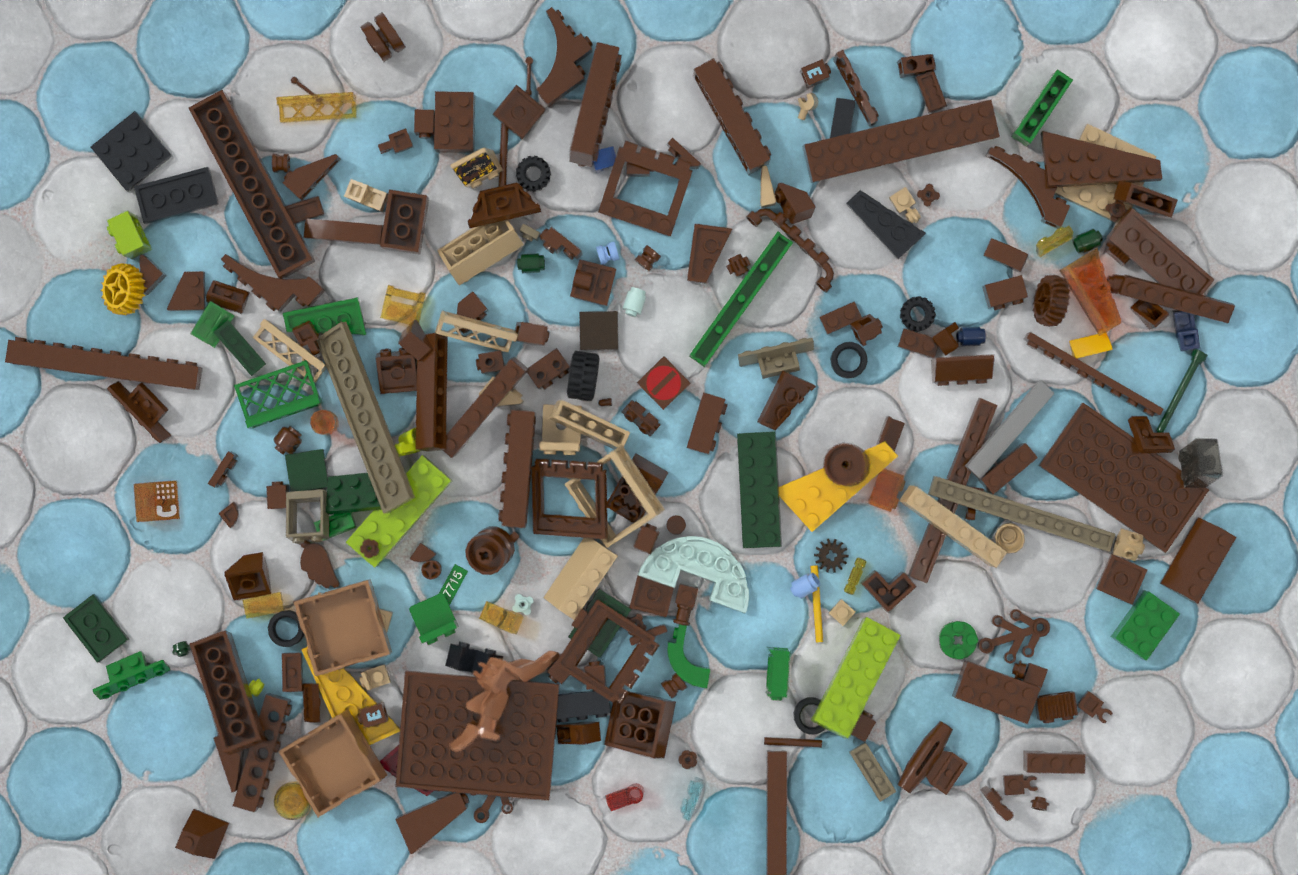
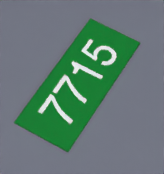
(453, 582)

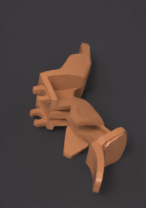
(491, 703)

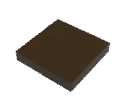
(599, 330)

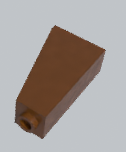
(429, 819)

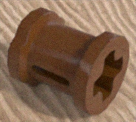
(683, 615)

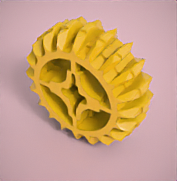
(123, 289)

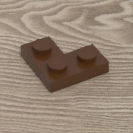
(1147, 440)

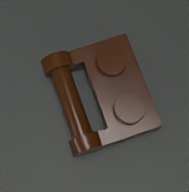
(994, 799)

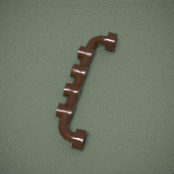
(793, 234)

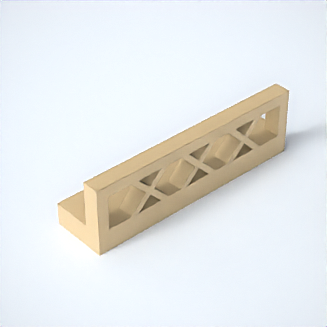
(476, 326)
(305, 354)

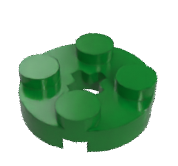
(968, 644)

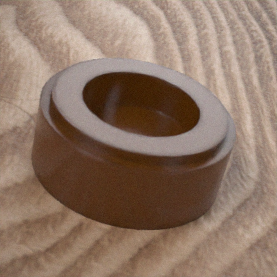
(676, 524)

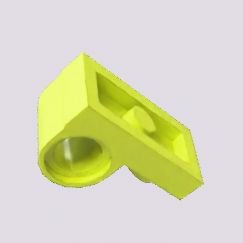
(407, 443)

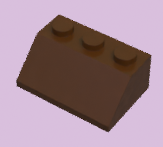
(962, 369)

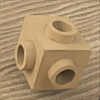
(1128, 544)

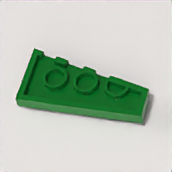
(328, 315)

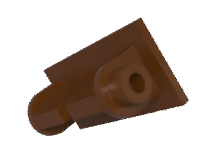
(647, 424)

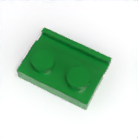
(210, 321)

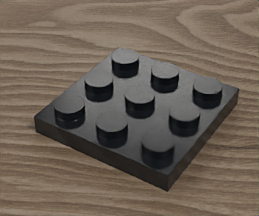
(131, 151)

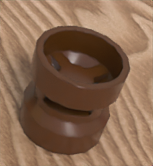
(647, 258)
(672, 686)

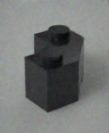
(467, 658)

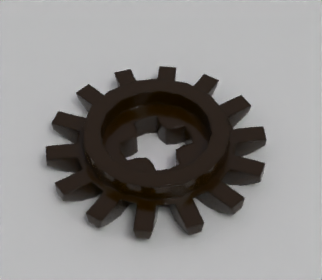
(825, 551)

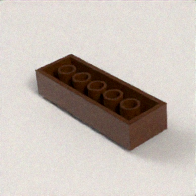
(595, 105)
(731, 116)
(518, 468)
(227, 692)

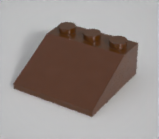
(641, 724)

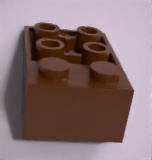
(623, 499)

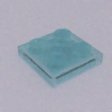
(688, 805)

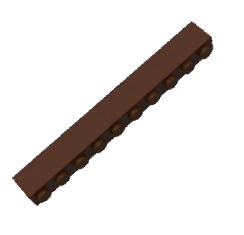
(103, 364)

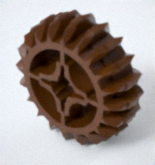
(1051, 300)

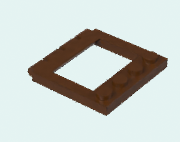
(636, 214)
(569, 525)
(585, 636)

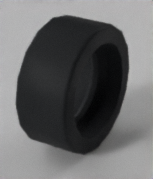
(848, 374)
(272, 629)
(797, 716)

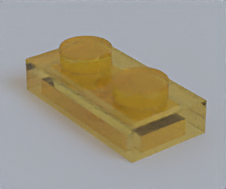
(1059, 237)
(263, 605)

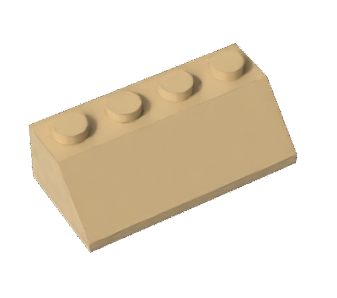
(479, 249)
(580, 577)

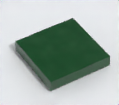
(307, 470)

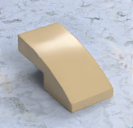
(366, 195)

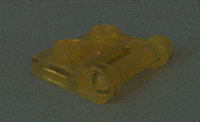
(402, 312)

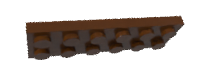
(1157, 254)

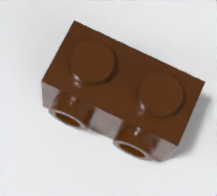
(548, 368)

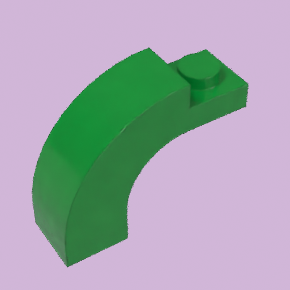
(687, 671)

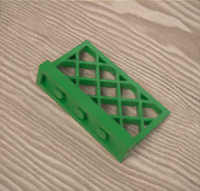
(284, 410)

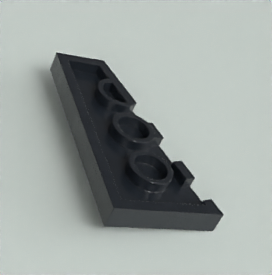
(891, 229)

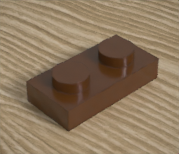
(840, 317)
(918, 343)
(227, 463)
(292, 672)

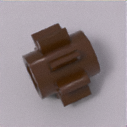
(738, 265)

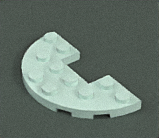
(703, 559)

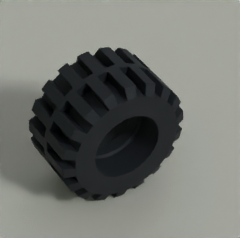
(583, 375)

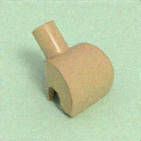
(810, 105)

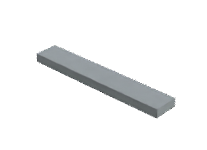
(1009, 429)

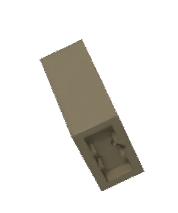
(295, 497)

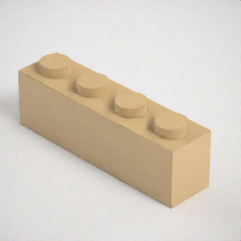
(589, 425)

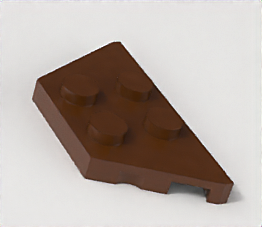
(502, 204)

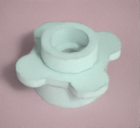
(524, 609)

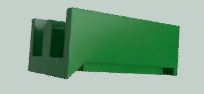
(777, 673)

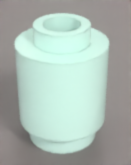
(634, 301)

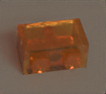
(886, 490)

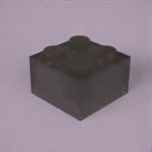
(1200, 463)

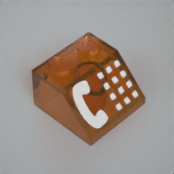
(156, 501)

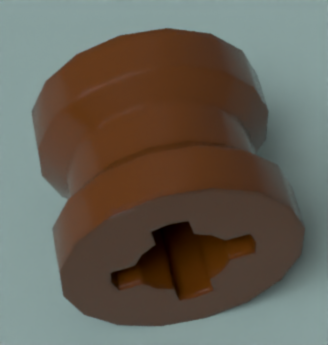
(280, 163)
(431, 569)

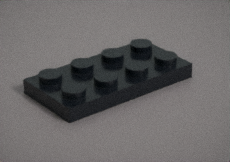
(176, 195)

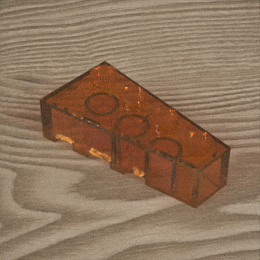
(1092, 291)

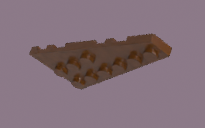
(1083, 163)

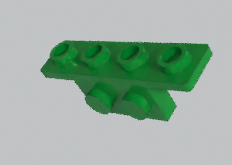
(128, 673)

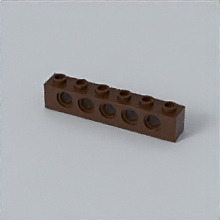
(243, 798)

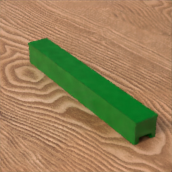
(741, 299)

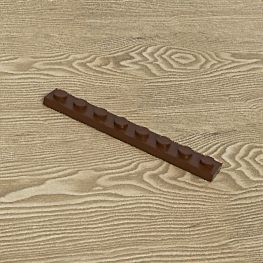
(1099, 378)

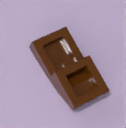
(1006, 255)

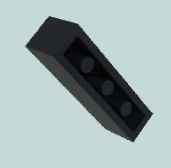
(582, 705)

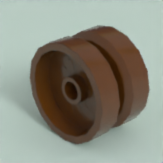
(382, 37)
(858, 464)
(490, 550)

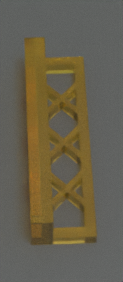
(317, 99)

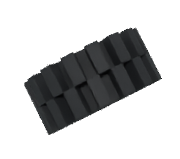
(530, 162)
(925, 305)

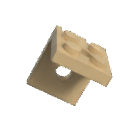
(556, 439)

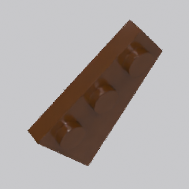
(705, 251)
(784, 397)

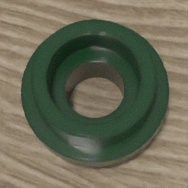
(181, 649)

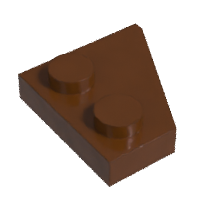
(189, 293)

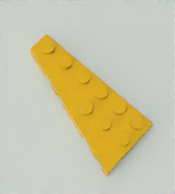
(817, 497)
(343, 693)

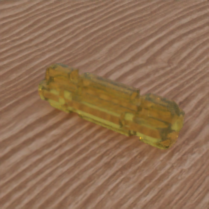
(855, 576)

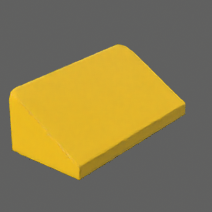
(1090, 345)

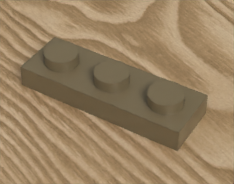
(872, 771)

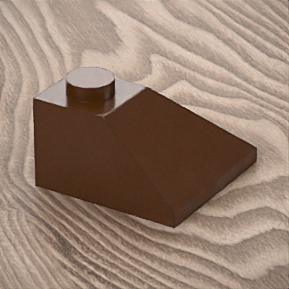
(248, 577)
(202, 834)

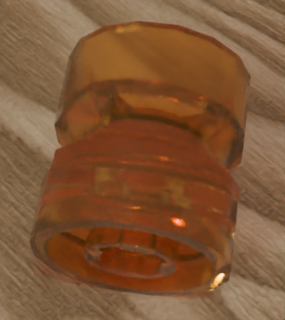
(324, 422)

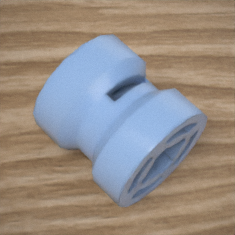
(603, 254)

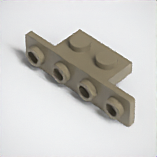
(777, 358)

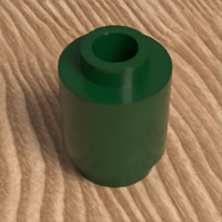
(1087, 241)
(531, 263)

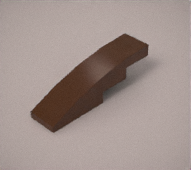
(343, 231)

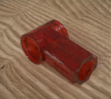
(623, 797)

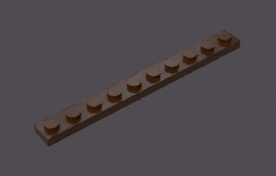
(958, 473)

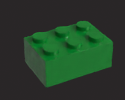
(1145, 625)

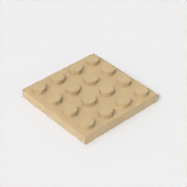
(1098, 196)

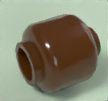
(287, 440)

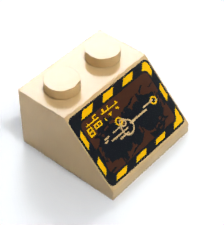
(477, 168)

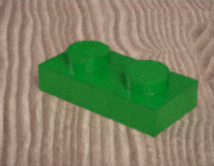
(338, 524)

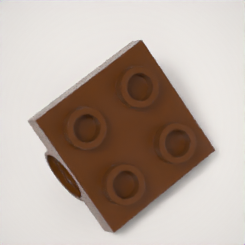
(593, 282)

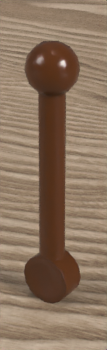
(529, 61)
(294, 80)

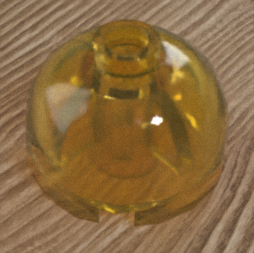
(291, 801)

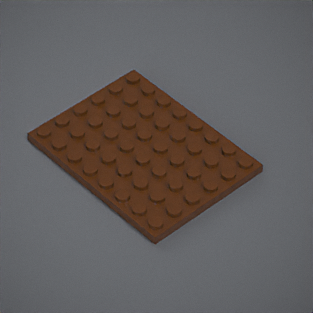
(510, 767)

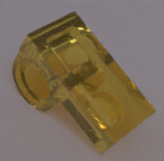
(501, 618)

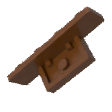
(143, 407)

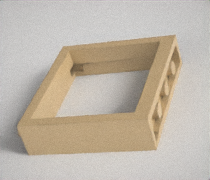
(635, 481)

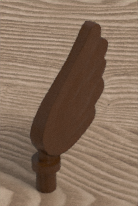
(318, 564)

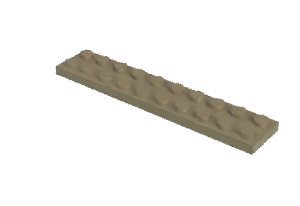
(365, 418)

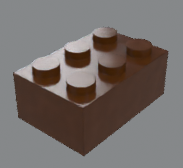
(454, 122)
(404, 222)

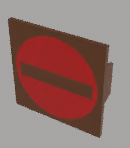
(663, 382)

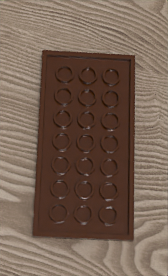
(1128, 485)

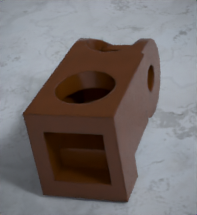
(915, 65)

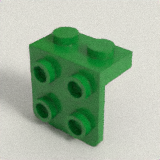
(433, 618)

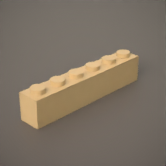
(953, 526)

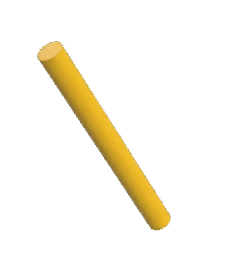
(817, 608)

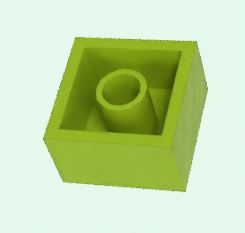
(128, 235)

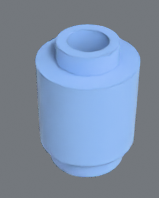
(805, 585)

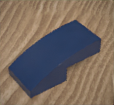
(1186, 331)

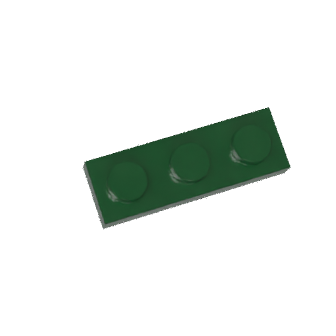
(239, 348)

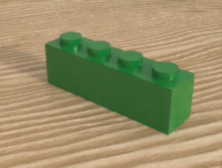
(1042, 107)

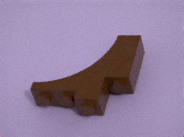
(570, 50)

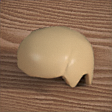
(1010, 537)

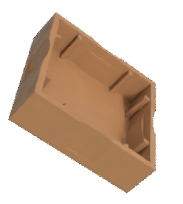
(343, 627)
(333, 763)

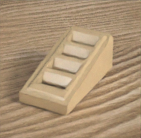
(767, 195)

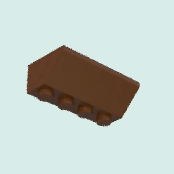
(1198, 560)

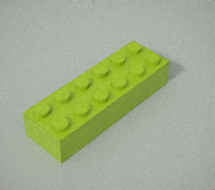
(388, 529)
(855, 677)

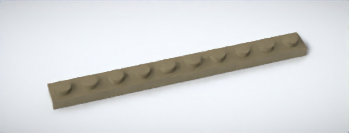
(1021, 514)

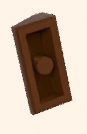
(227, 296)

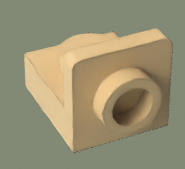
(375, 677)

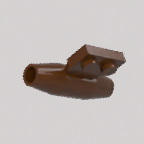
(931, 761)

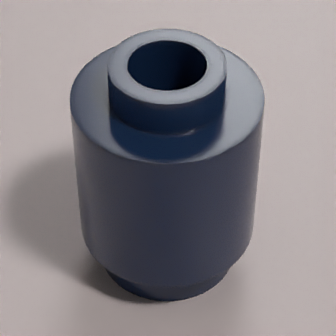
(971, 336)

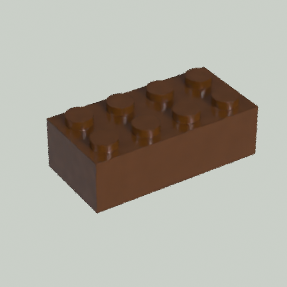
(996, 692)

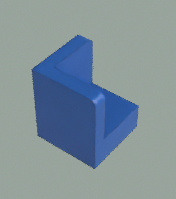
(605, 159)

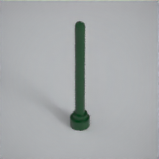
(1197, 359)

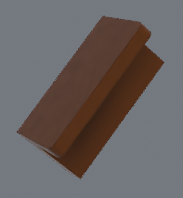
(891, 432)

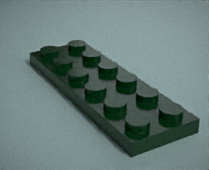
(759, 489)

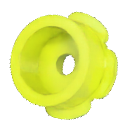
(256, 687)

